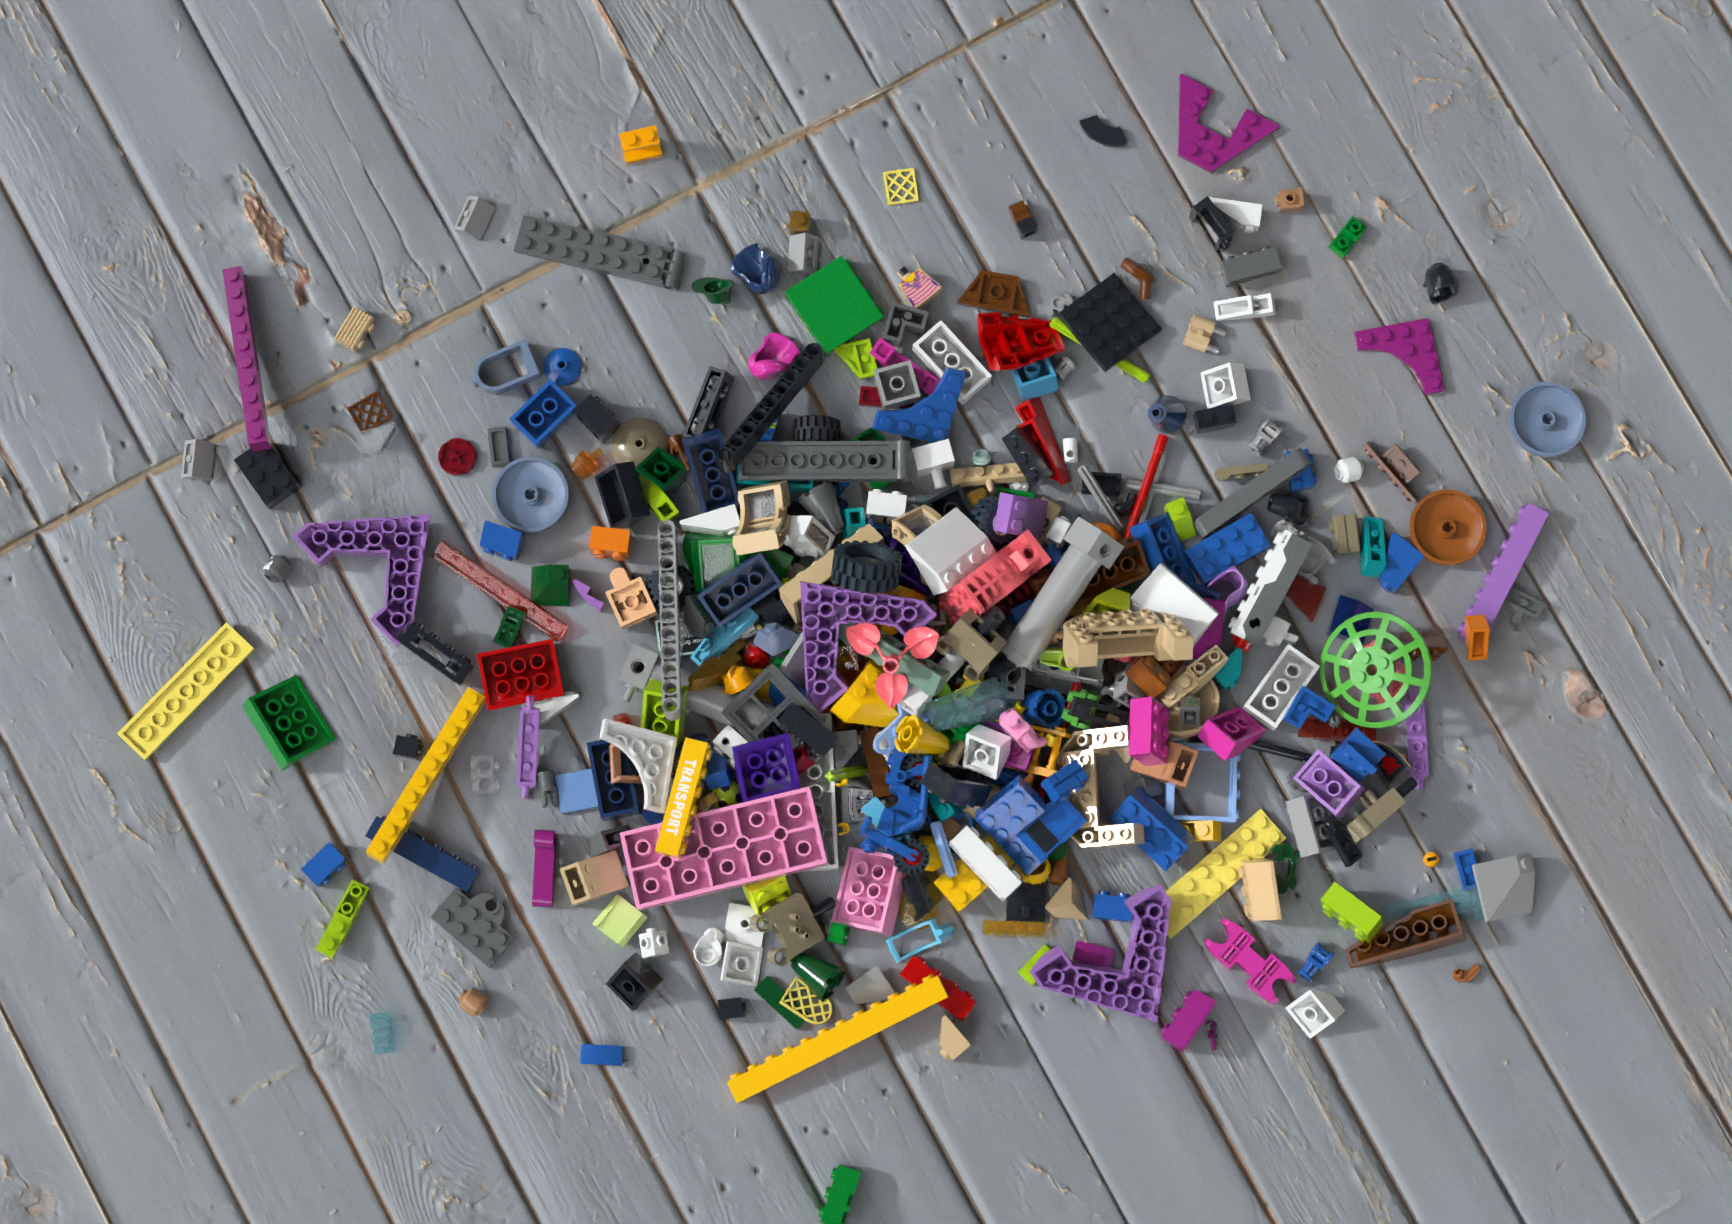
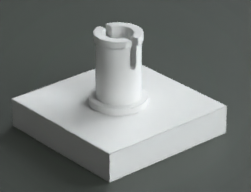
(738, 926)

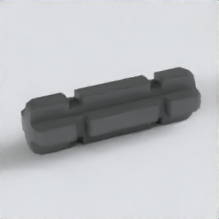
(1334, 720)

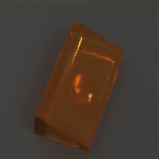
(848, 663)

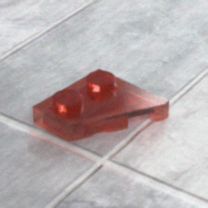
(1306, 596)

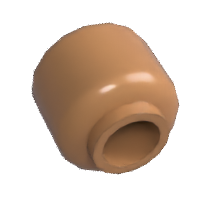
(473, 1001)

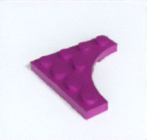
(1411, 344)

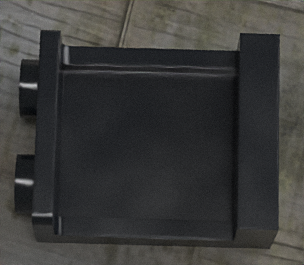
(1215, 220)

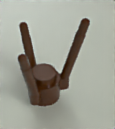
(676, 446)

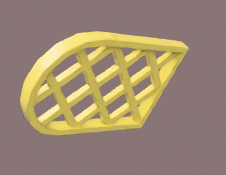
(804, 1016)

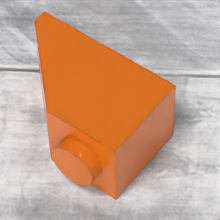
(1476, 637)

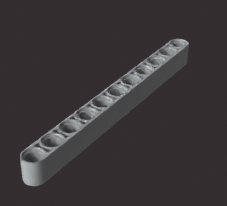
(669, 627)

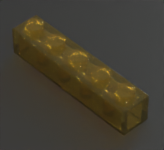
(1012, 928)

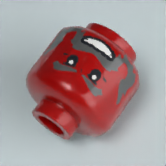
(755, 656)

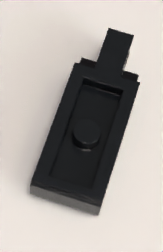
(1342, 840)

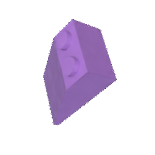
(1020, 513)
(1329, 783)

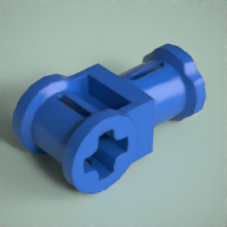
(1316, 961)

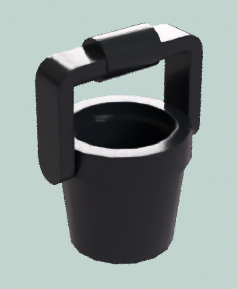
(1285, 506)

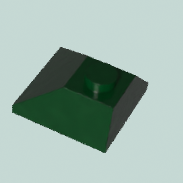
(663, 470)
(550, 585)

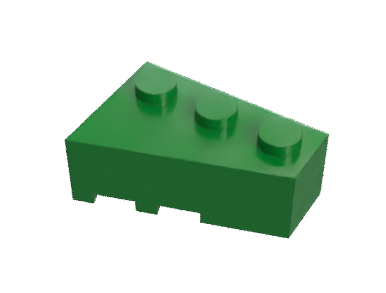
(839, 1195)

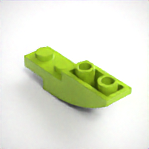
(343, 919)

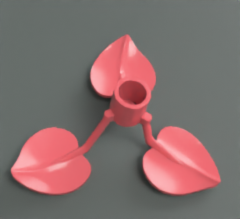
(892, 687)

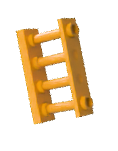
(1051, 767)

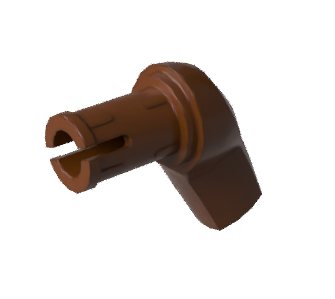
(1143, 276)

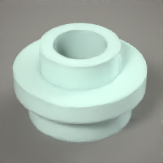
(981, 457)

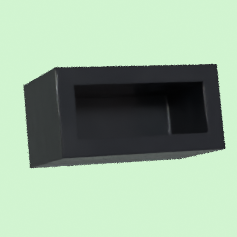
(1214, 418)

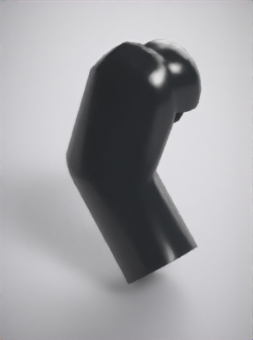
(1126, 507)

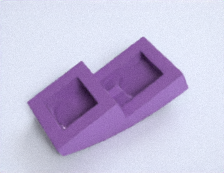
(584, 592)

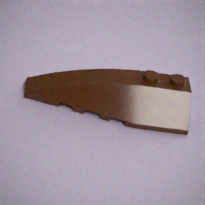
(1414, 934)

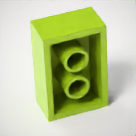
(653, 714)
(1351, 913)

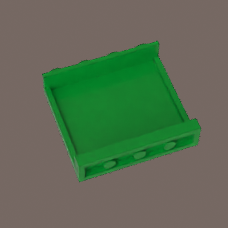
(834, 305)

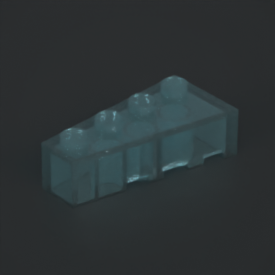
(967, 706)

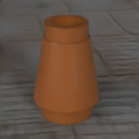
(1059, 872)

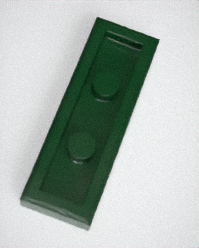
(772, 995)

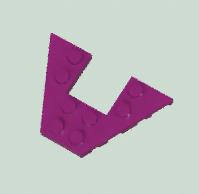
(1205, 146)

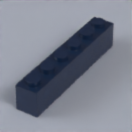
(431, 858)

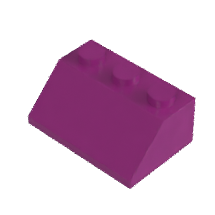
(1187, 1019)

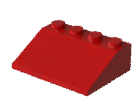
(518, 672)

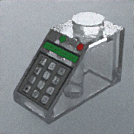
(376, 440)

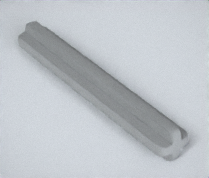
(1165, 489)
(1100, 497)

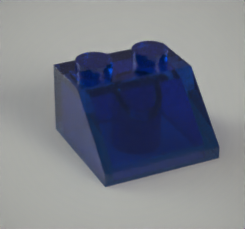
(1345, 609)

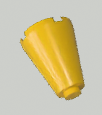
(919, 737)

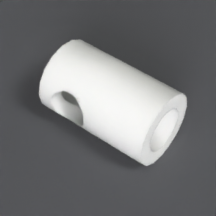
(1070, 450)

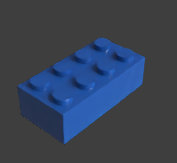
(1226, 549)
(1163, 834)

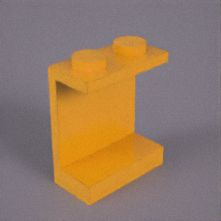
(640, 144)

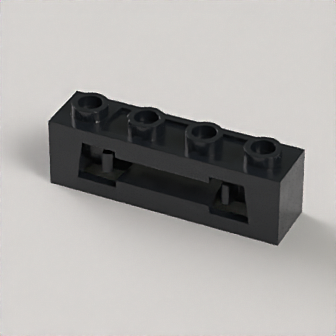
(709, 402)
(409, 634)

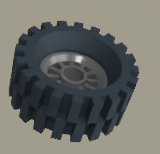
(866, 567)

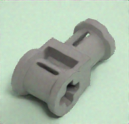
(1267, 434)

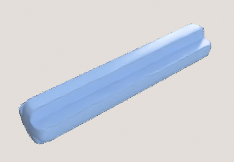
(943, 849)

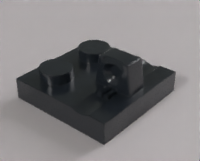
(1027, 903)

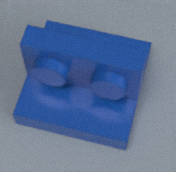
(1358, 755)

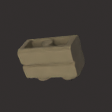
(1344, 535)

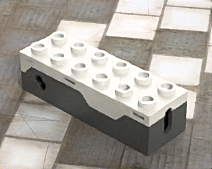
(1269, 589)

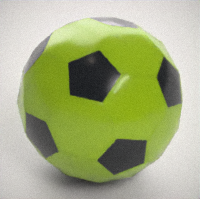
(728, 795)

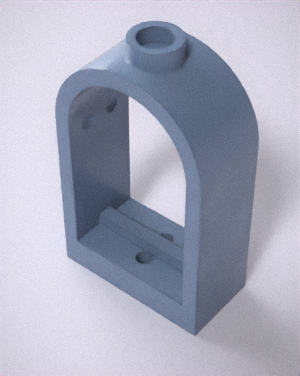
(527, 358)

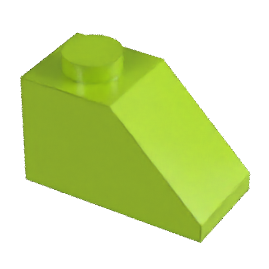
(1181, 519)

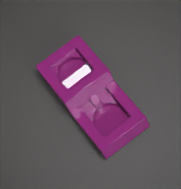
(1093, 954)

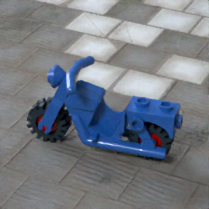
(904, 817)

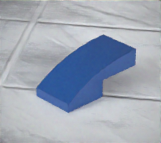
(601, 1054)

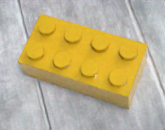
(966, 884)

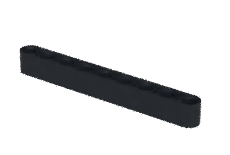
(770, 408)

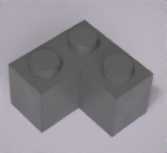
(901, 319)

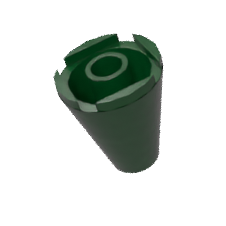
(817, 974)

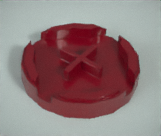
(457, 457)

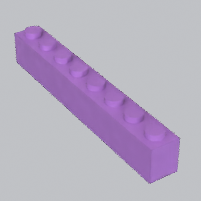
(1506, 565)

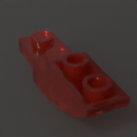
(1319, 730)

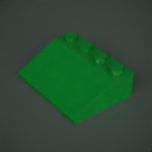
(288, 722)

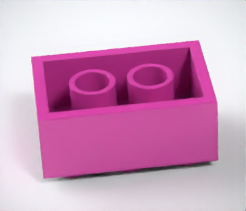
(1148, 731)

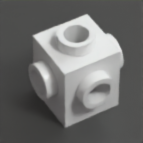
(653, 943)

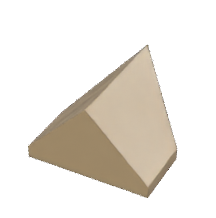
(1068, 902)

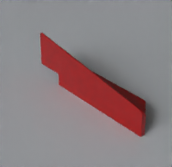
(1037, 422)

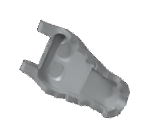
(1317, 555)

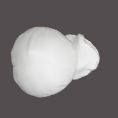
(708, 948)

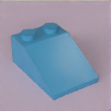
(1035, 379)

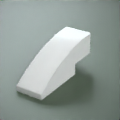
(1245, 307)

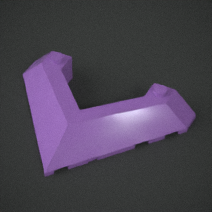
(397, 538)
(829, 606)
(1138, 984)

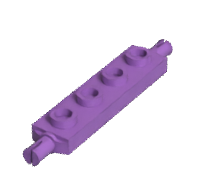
(1417, 741)
(527, 747)

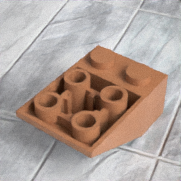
(1178, 766)

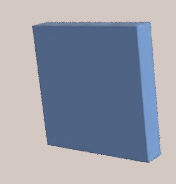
(576, 791)

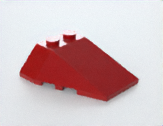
(1016, 342)

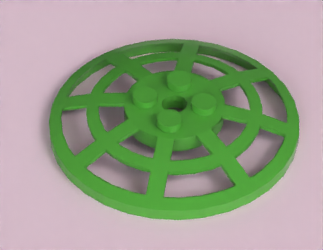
(1385, 672)

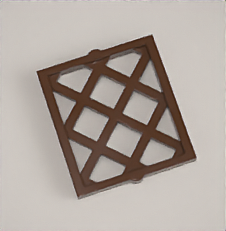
(362, 402)

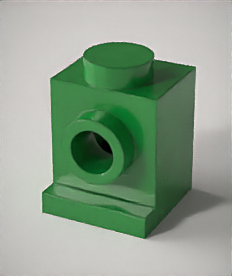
(838, 933)

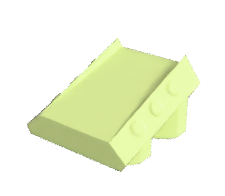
(620, 920)

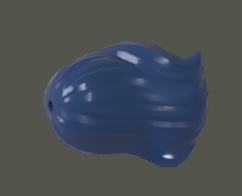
(756, 269)

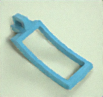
(937, 930)

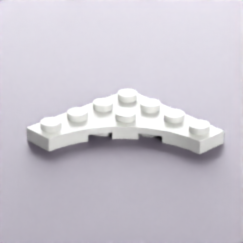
(651, 755)

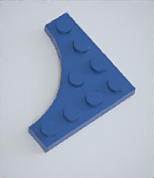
(928, 418)

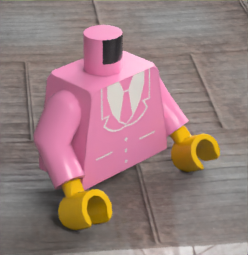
(1021, 731)

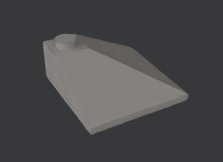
(1505, 886)

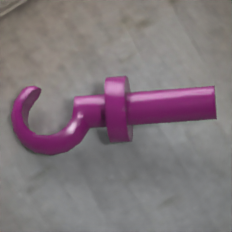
(1212, 1036)

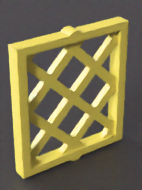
(906, 179)

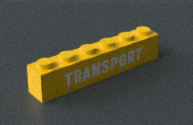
(683, 797)

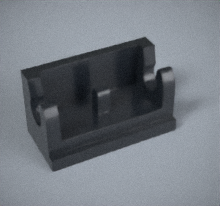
(1107, 481)

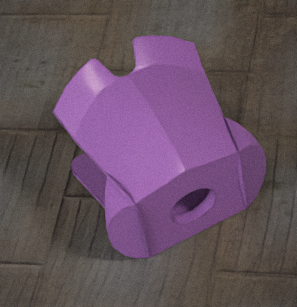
(1240, 586)

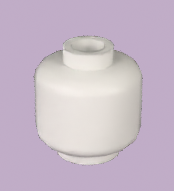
(1348, 469)

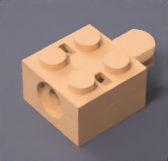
(629, 599)

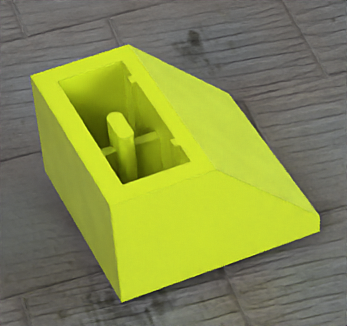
(766, 893)

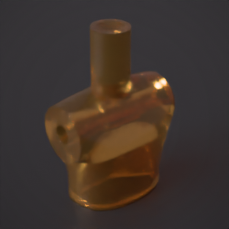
(585, 464)

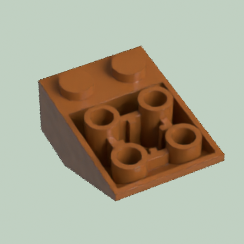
(1152, 675)

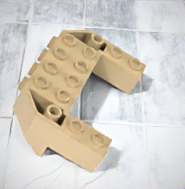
(1125, 635)
(1085, 748)

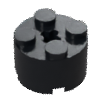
(771, 610)

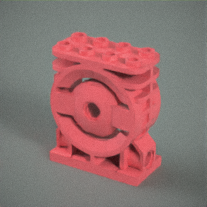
(995, 578)

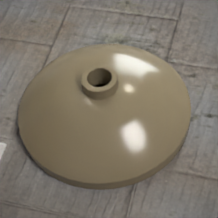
(635, 430)

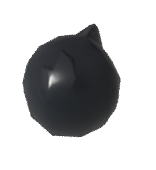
(1440, 278)

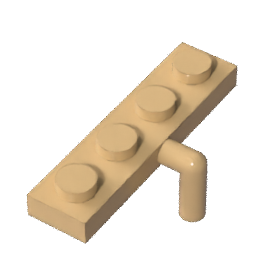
(987, 476)

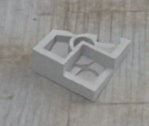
(869, 987)

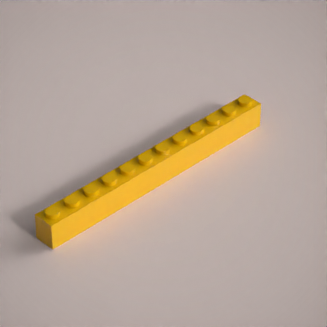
(837, 1039)

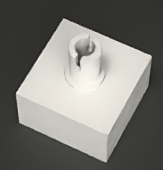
(933, 460)

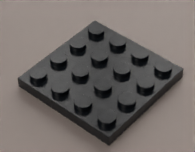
(1109, 322)

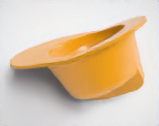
(737, 679)

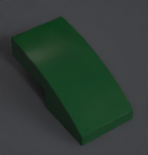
(509, 627)

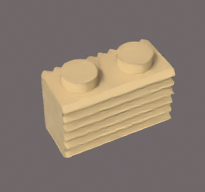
(355, 329)

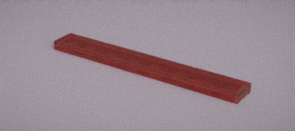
(499, 590)

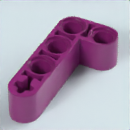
(544, 868)

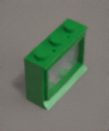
(713, 559)

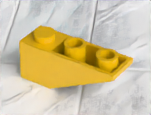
(1204, 830)

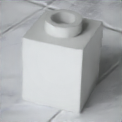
(1277, 632)

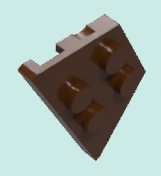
(996, 293)

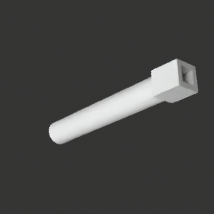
(915, 698)

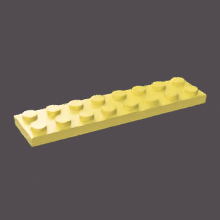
(185, 691)
(1220, 870)

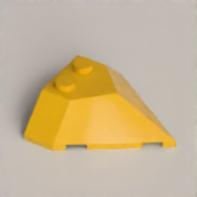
(862, 703)

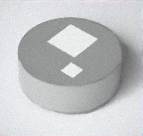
(1023, 485)

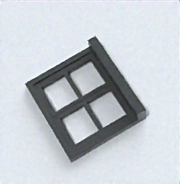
(785, 687)

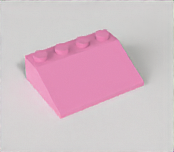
(869, 892)

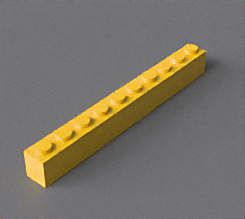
(425, 776)

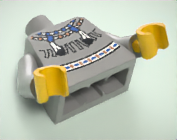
(854, 797)

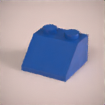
(501, 541)

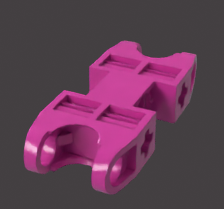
(1250, 961)

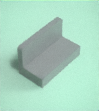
(474, 217)
(803, 253)
(198, 459)

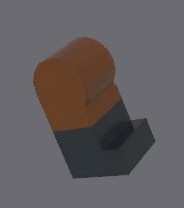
(1022, 219)

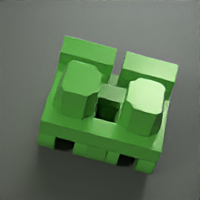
(1078, 722)

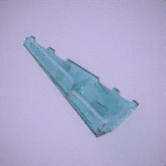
(1465, 900)

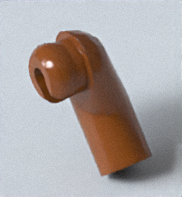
(1466, 976)

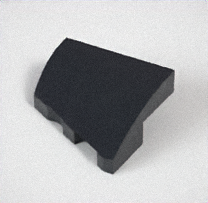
(921, 894)

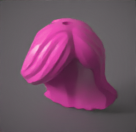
(773, 356)

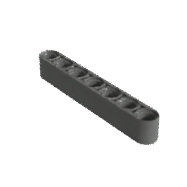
(1251, 493)

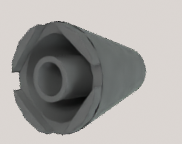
(824, 506)

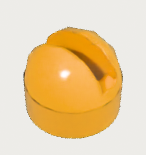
(1433, 863)

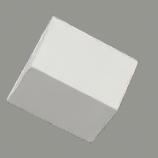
(741, 964)

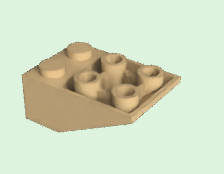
(594, 877)

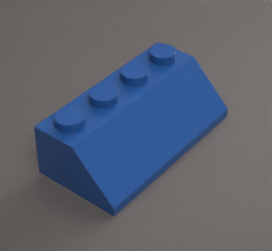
(1162, 545)

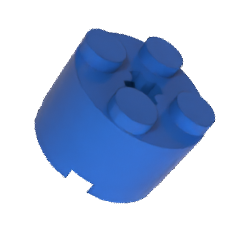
(1044, 708)

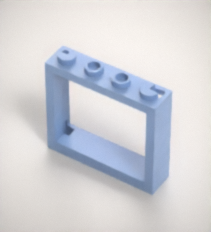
(1233, 792)

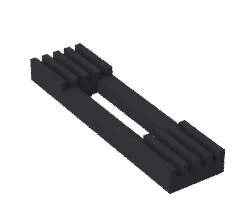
(1081, 708)

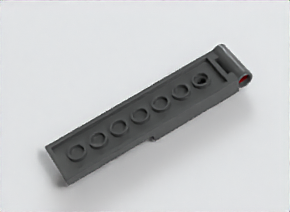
(600, 252)
(827, 461)

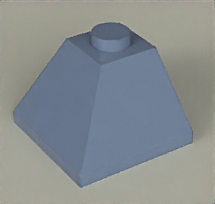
(775, 638)

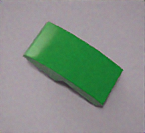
(1347, 237)

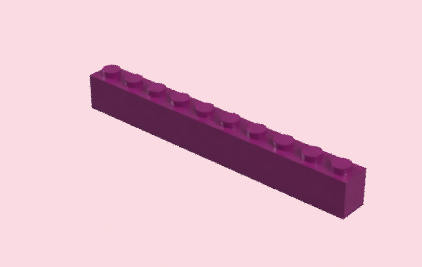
(246, 359)

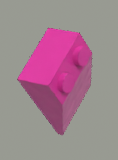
(1230, 733)

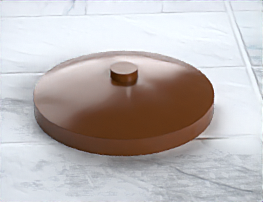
(1447, 527)

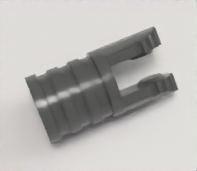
(547, 784)

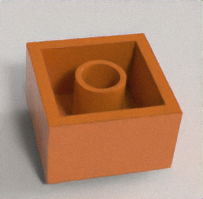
(610, 543)

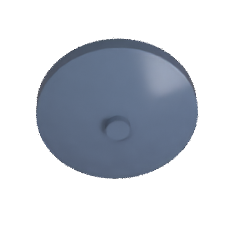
(1547, 419)
(530, 494)

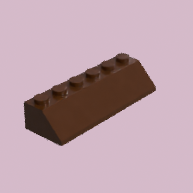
(1127, 568)

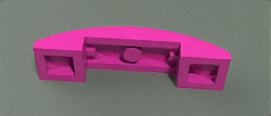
(888, 356)

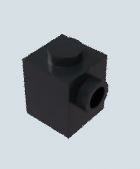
(408, 747)

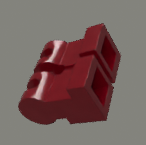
(1014, 599)

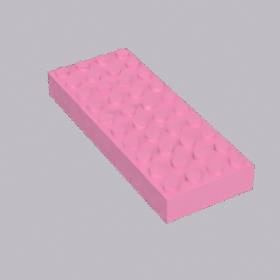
(727, 849)

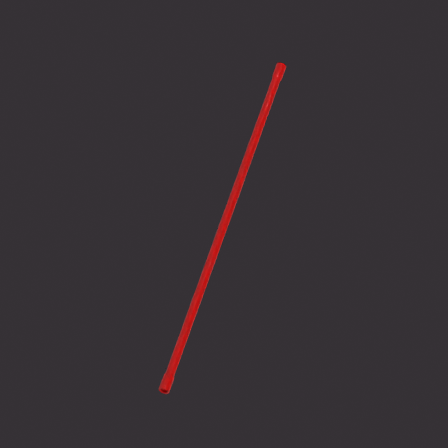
(1158, 451)

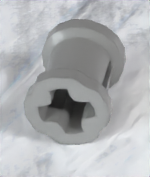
(1064, 368)

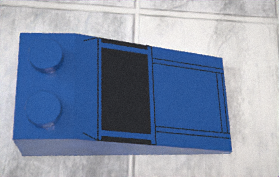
(1044, 835)

